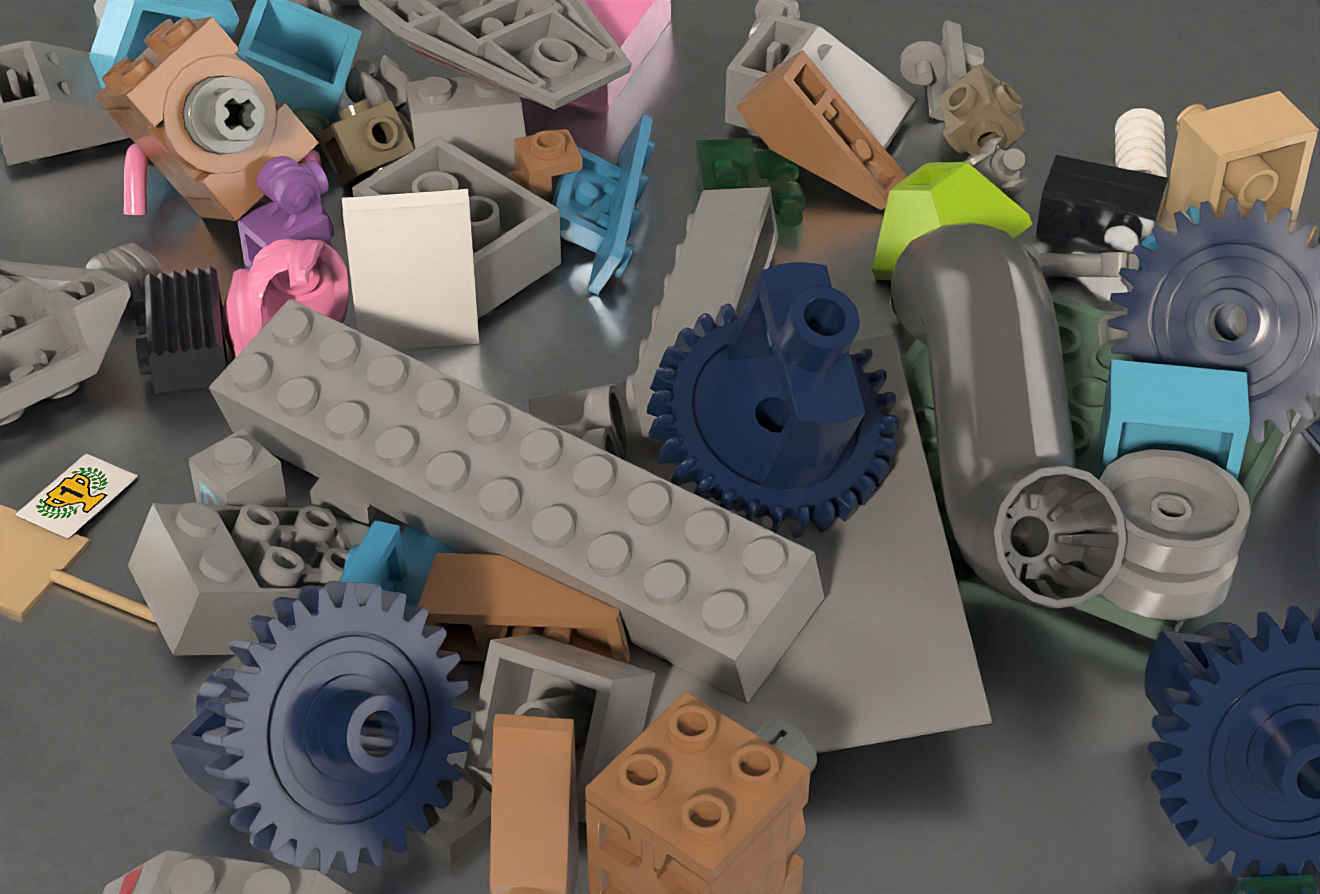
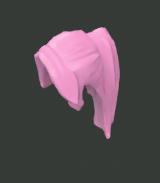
(283, 270)

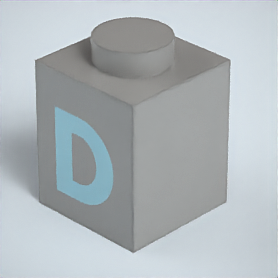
(237, 473)

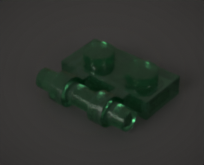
(737, 165)

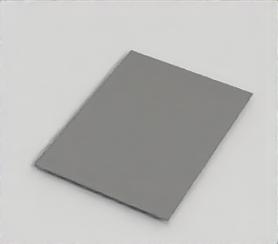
(891, 636)

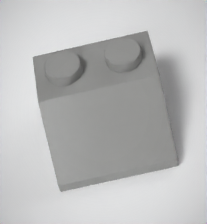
(467, 115)
(565, 682)

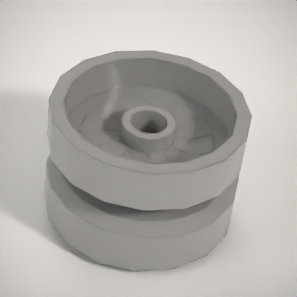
(1181, 533)

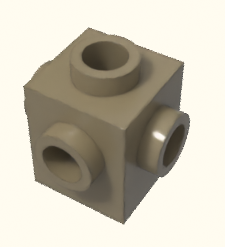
(980, 110)
(365, 140)

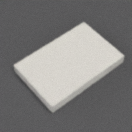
(412, 268)

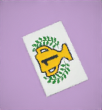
(76, 496)

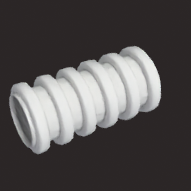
(1140, 142)

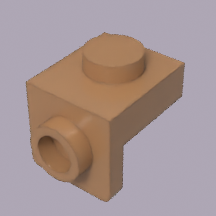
(544, 156)

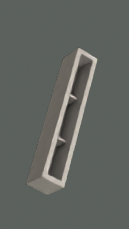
(716, 264)

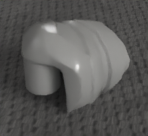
(385, 86)
(1000, 166)
(129, 264)

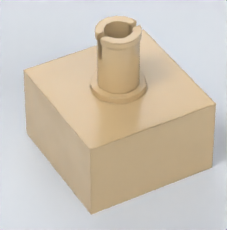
(1244, 153)

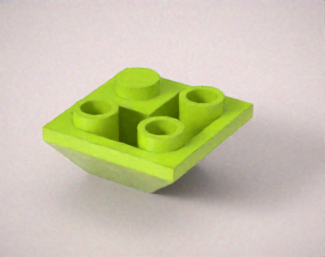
(938, 197)

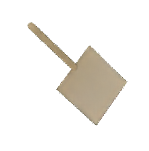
(37, 559)

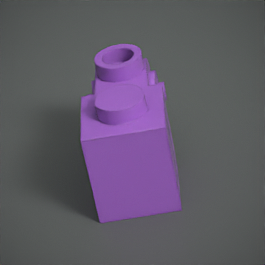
(294, 207)

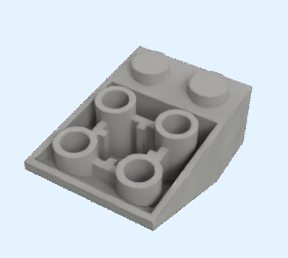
(866, 90)
(50, 103)
(223, 564)

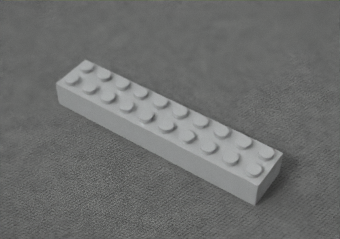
(501, 482)

